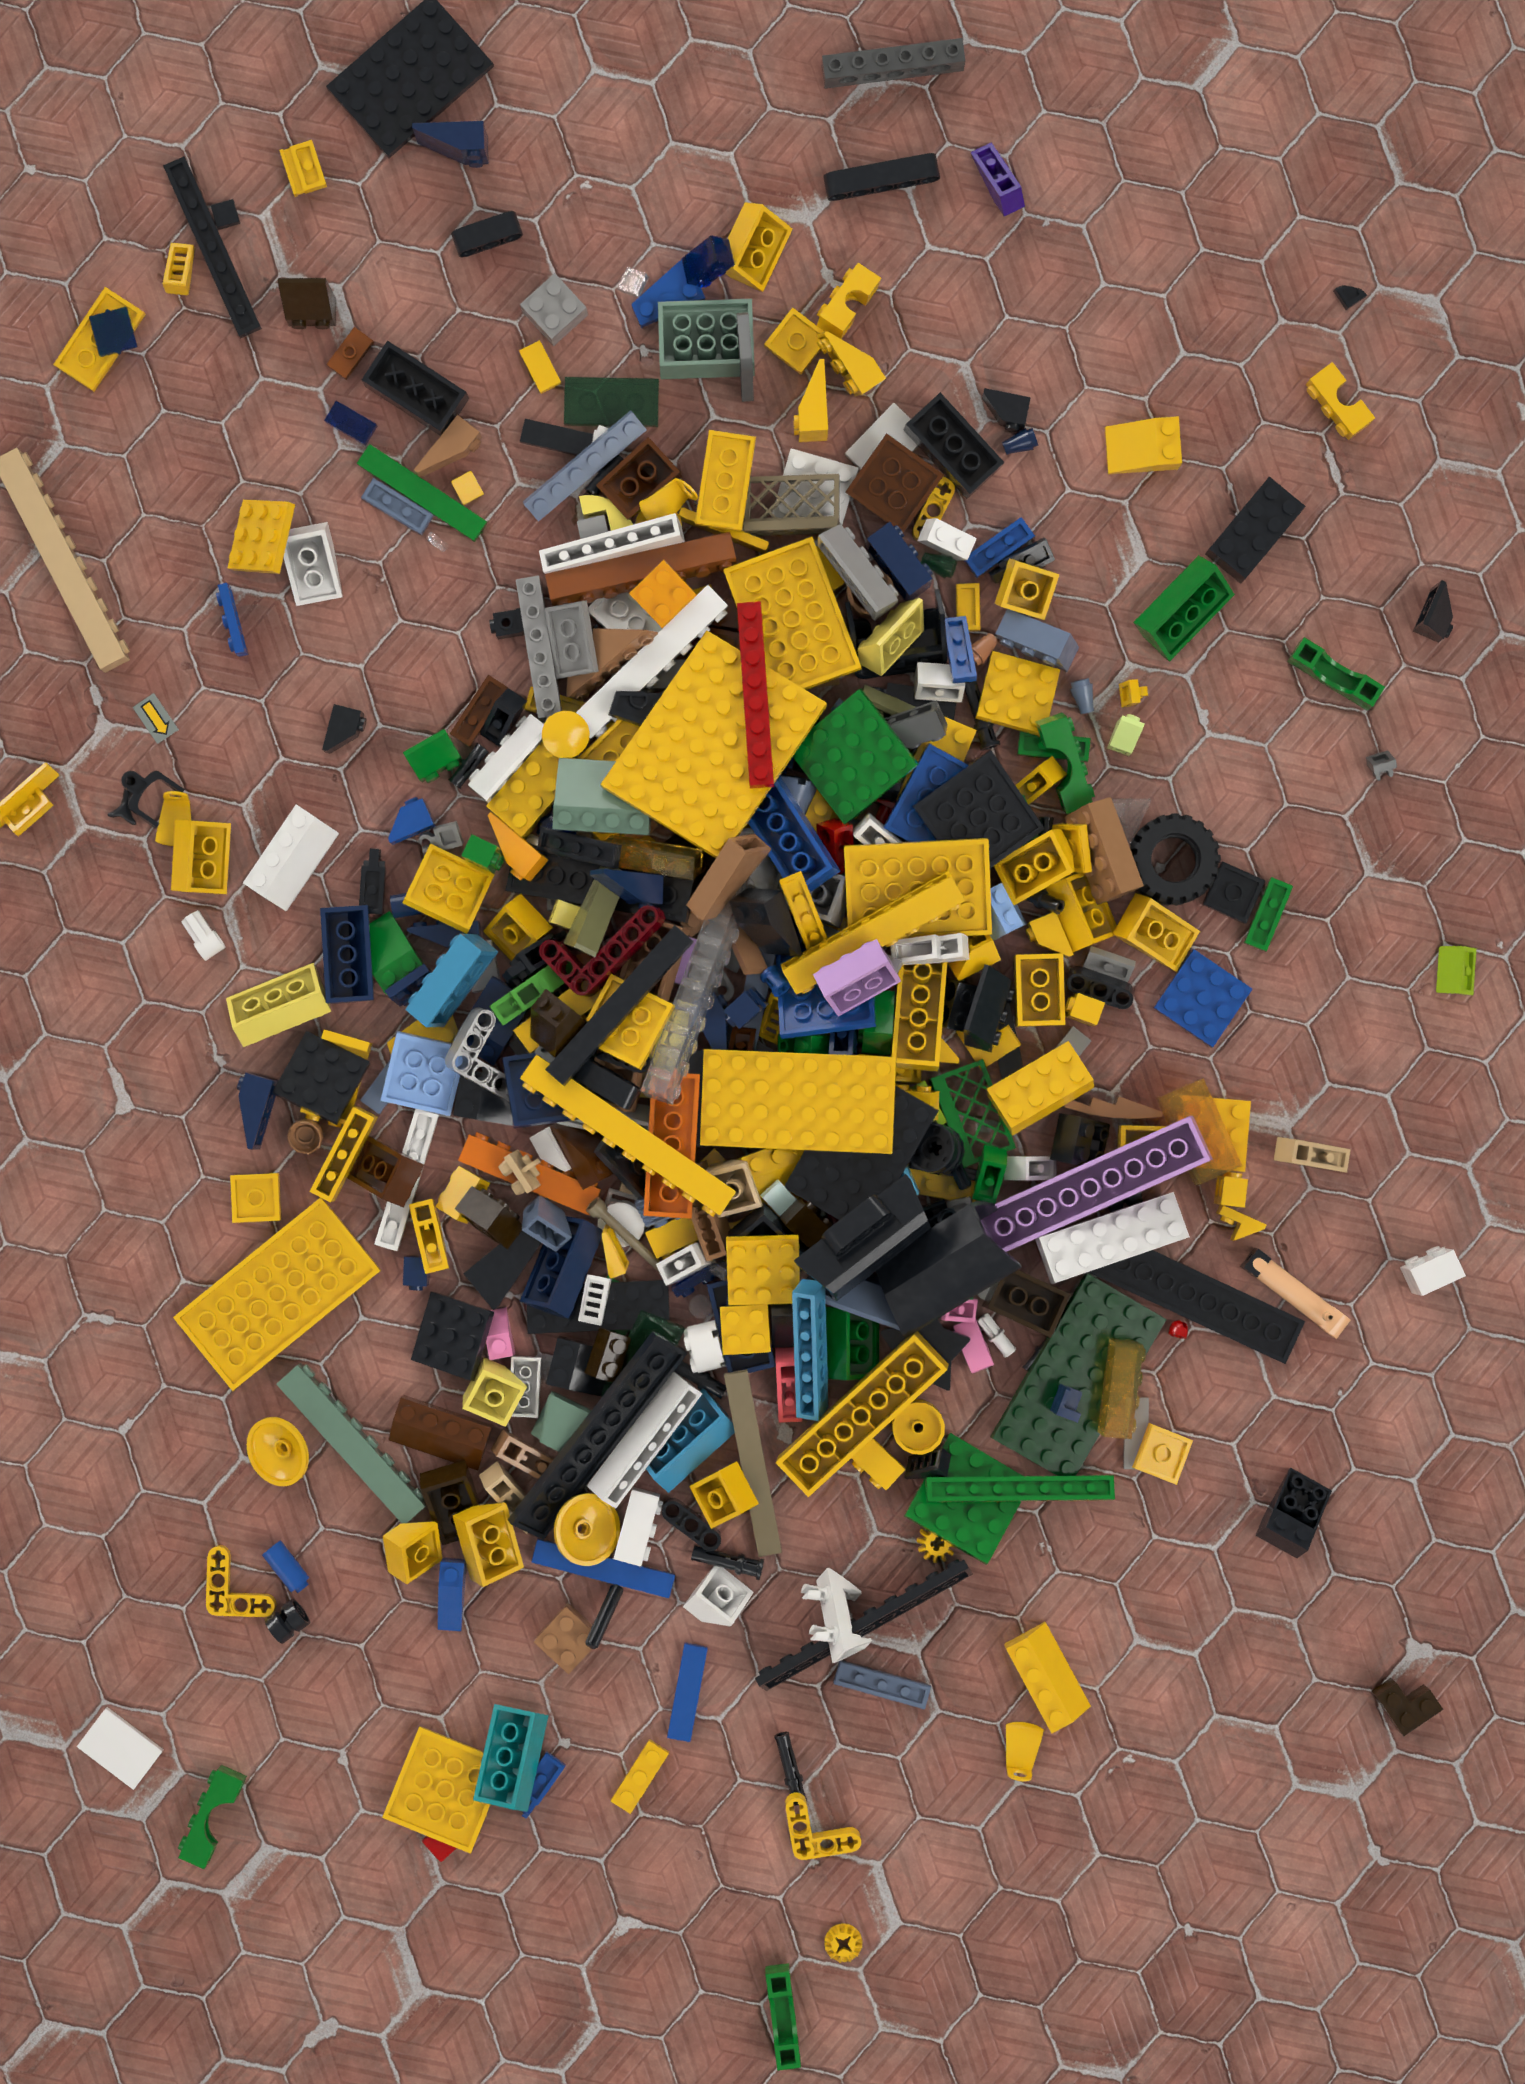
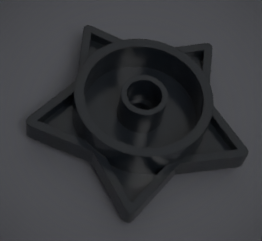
(943, 1340)

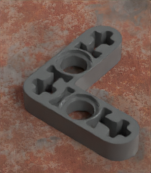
(745, 355)

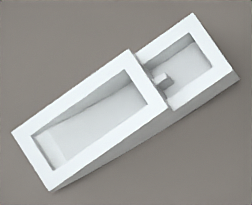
(931, 949)

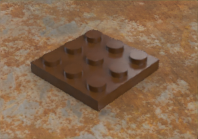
(894, 483)

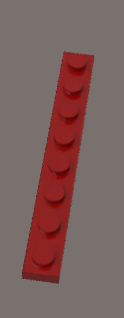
(755, 695)

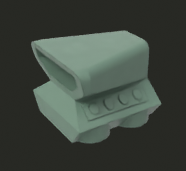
(559, 1420)

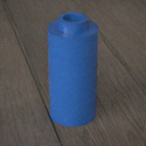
(286, 1567)

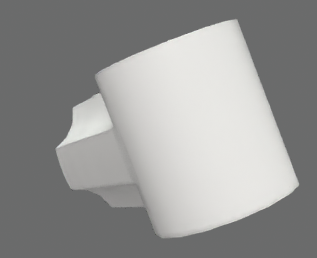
(206, 941)

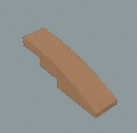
(1121, 1108)

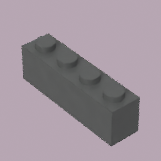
(919, 724)

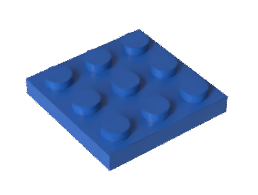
(1202, 998)

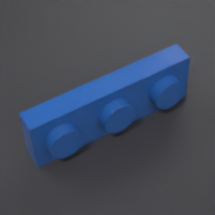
(999, 547)
(231, 620)
(960, 650)

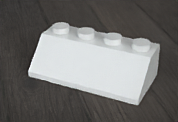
(507, 759)
(291, 858)

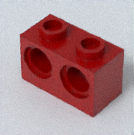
(835, 836)

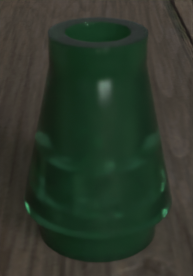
(940, 564)

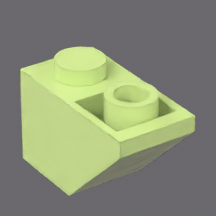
(1126, 734)

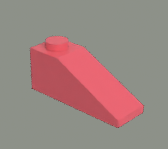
(786, 1385)

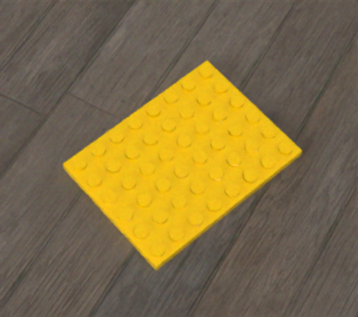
(691, 750)

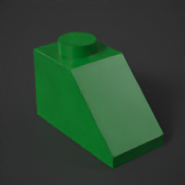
(990, 1174)

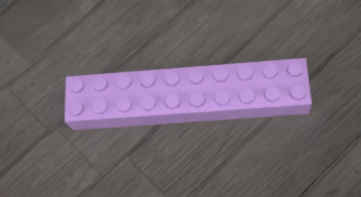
(1097, 1184)

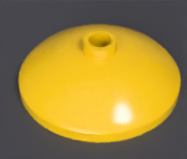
(277, 1451)
(598, 1533)

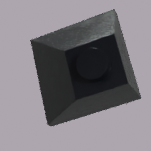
(1436, 614)

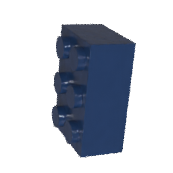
(899, 561)

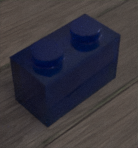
(708, 261)

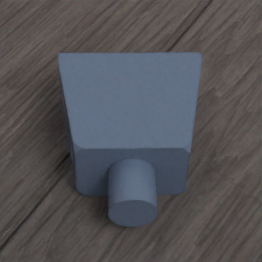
(546, 1223)

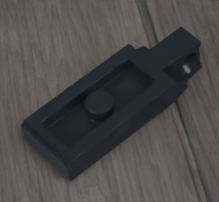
(1035, 554)
(373, 882)

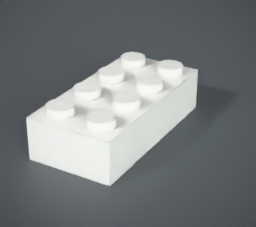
(529, 1372)

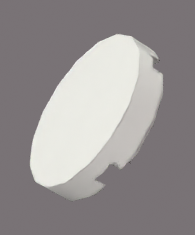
(628, 1216)

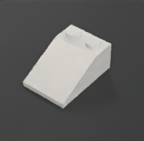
(312, 564)

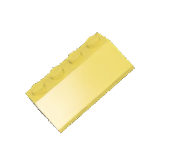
(277, 1005)

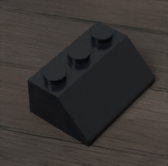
(988, 1010)

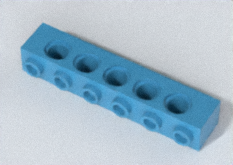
(810, 1349)

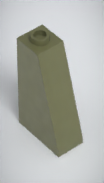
(592, 919)

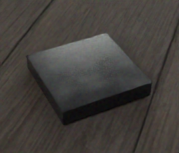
(1234, 892)

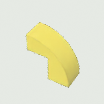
(597, 506)

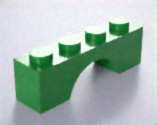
(1350, 684)
(1057, 734)
(200, 1843)
(783, 2016)

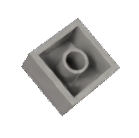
(554, 309)

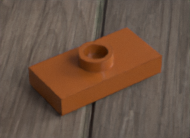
(350, 353)

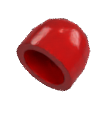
(1178, 1329)

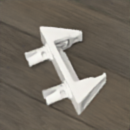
(832, 1592)

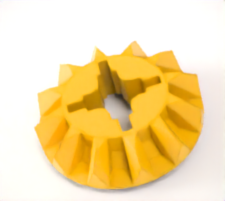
(842, 1932)

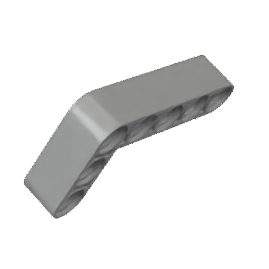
(470, 1053)

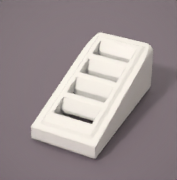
(587, 1289)

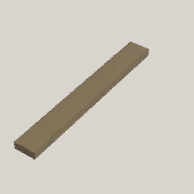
(753, 1461)

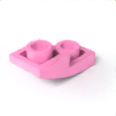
(977, 1350)

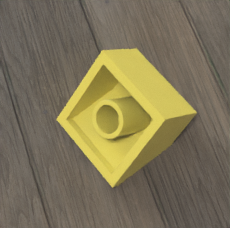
(493, 1392)

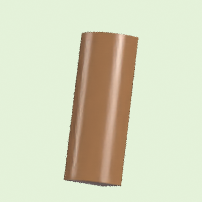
(709, 1229)

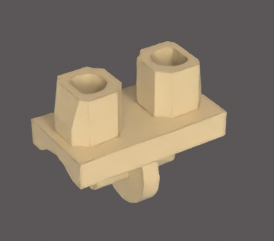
(524, 1171)

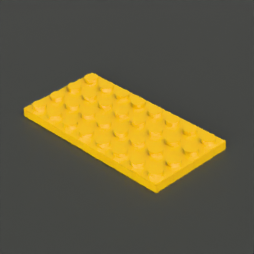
(798, 1101)
(277, 1293)

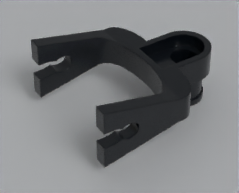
(140, 786)

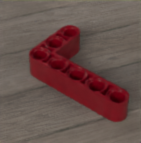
(605, 955)

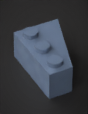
(1037, 639)

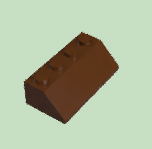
(440, 1432)

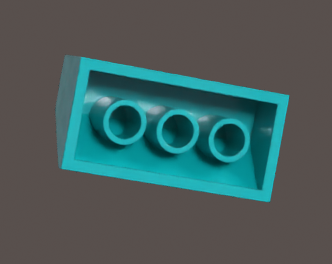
(510, 1758)

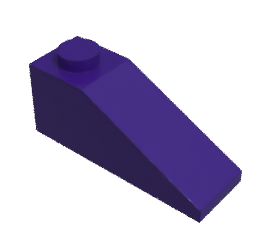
(999, 179)

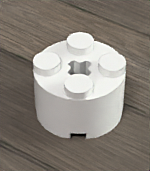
(704, 1346)

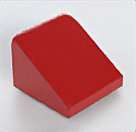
(438, 1848)

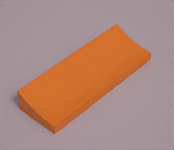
(677, 1128)

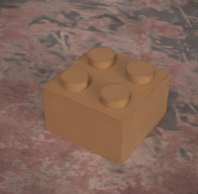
(565, 1638)

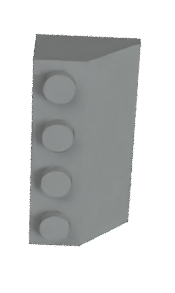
(857, 571)

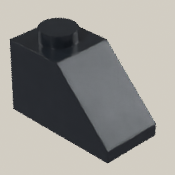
(1007, 408)
(503, 716)
(343, 727)

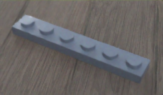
(584, 465)

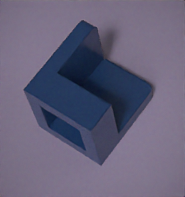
(1066, 1403)

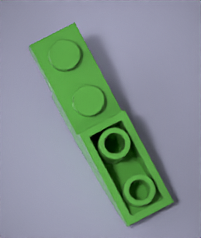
(526, 994)

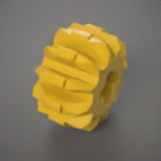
(931, 1550)

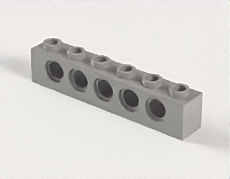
(538, 647)

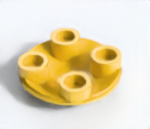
(565, 734)

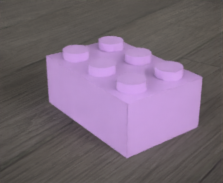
(856, 977)

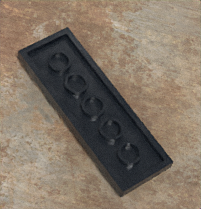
(621, 1310)

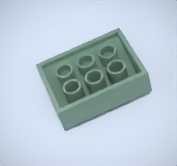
(701, 338)
(587, 807)

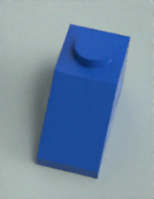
(411, 820)

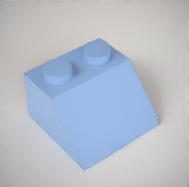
(1004, 914)

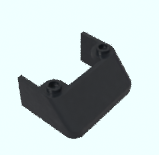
(927, 648)

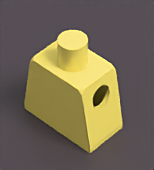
(563, 914)

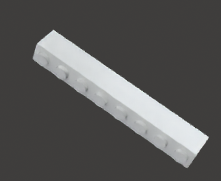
(655, 657)

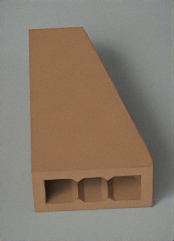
(727, 874)

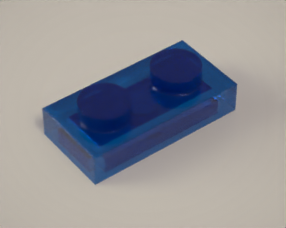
(350, 423)
(687, 1285)

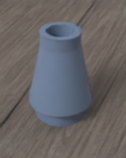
(1083, 694)

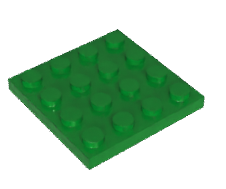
(854, 756)
(966, 1525)

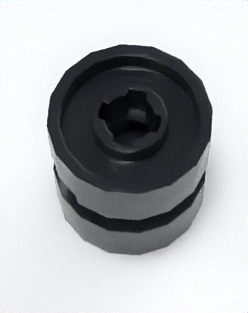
(287, 1621)

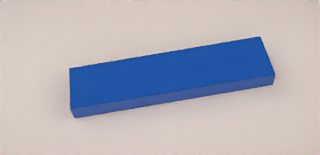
(687, 1692)

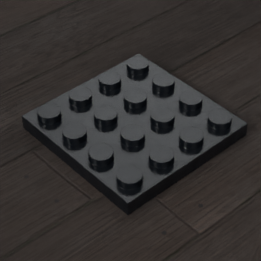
(980, 804)

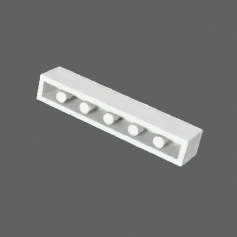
(613, 544)
(644, 1440)

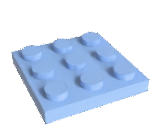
(419, 1074)

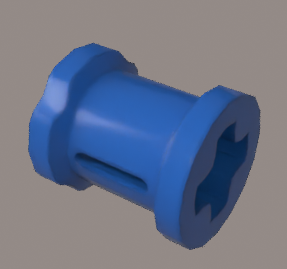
(775, 981)

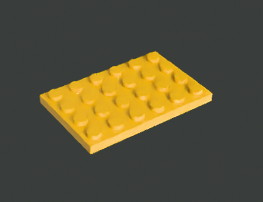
(799, 614)
(890, 870)

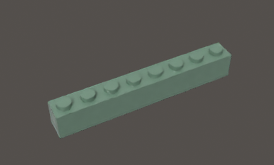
(352, 1443)

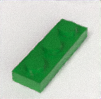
(1031, 746)
(1268, 914)

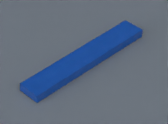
(609, 1570)

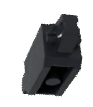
(529, 961)

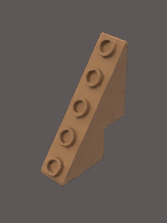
(612, 650)

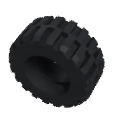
(1197, 838)

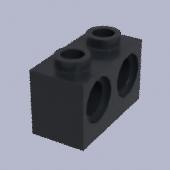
(957, 1003)

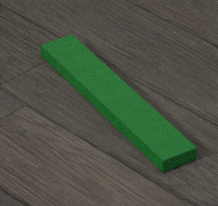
(422, 493)

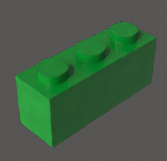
(483, 854)

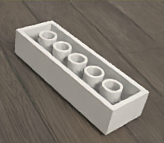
(1112, 1238)

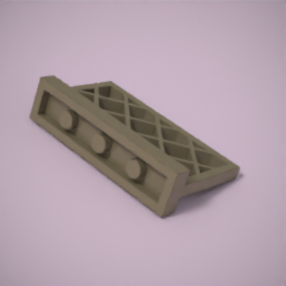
(792, 525)

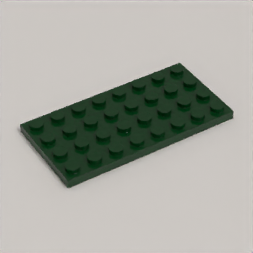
(1076, 1359)

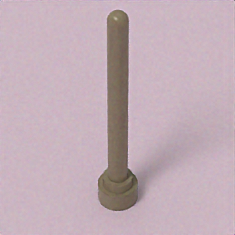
(598, 1209)

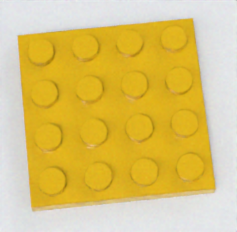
(438, 1791)

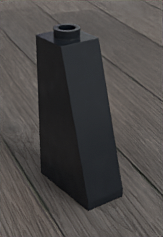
(501, 1268)

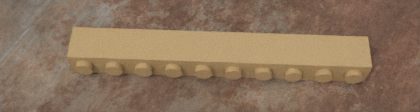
(62, 561)

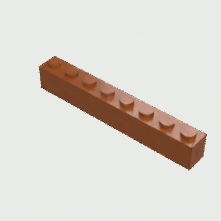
(623, 573)

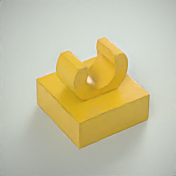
(1131, 693)

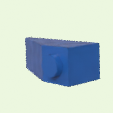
(451, 1594)

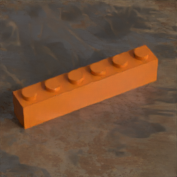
(555, 1185)

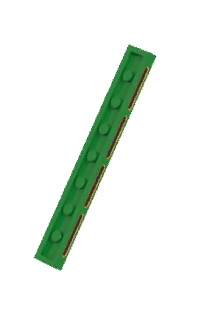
(1019, 1488)

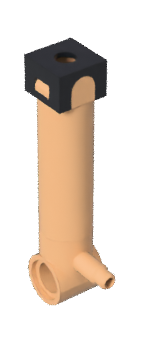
(1295, 1293)

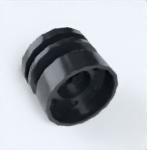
(949, 1156)

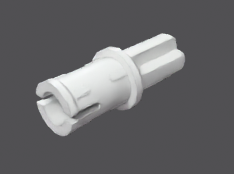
(996, 1335)

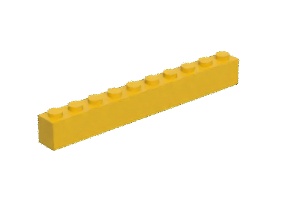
(629, 1136)

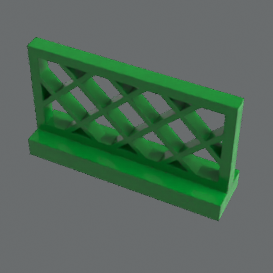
(951, 1115)

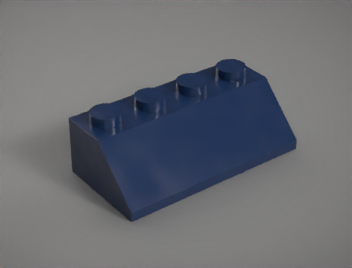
(347, 954)
(561, 1274)

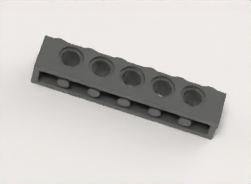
(893, 63)

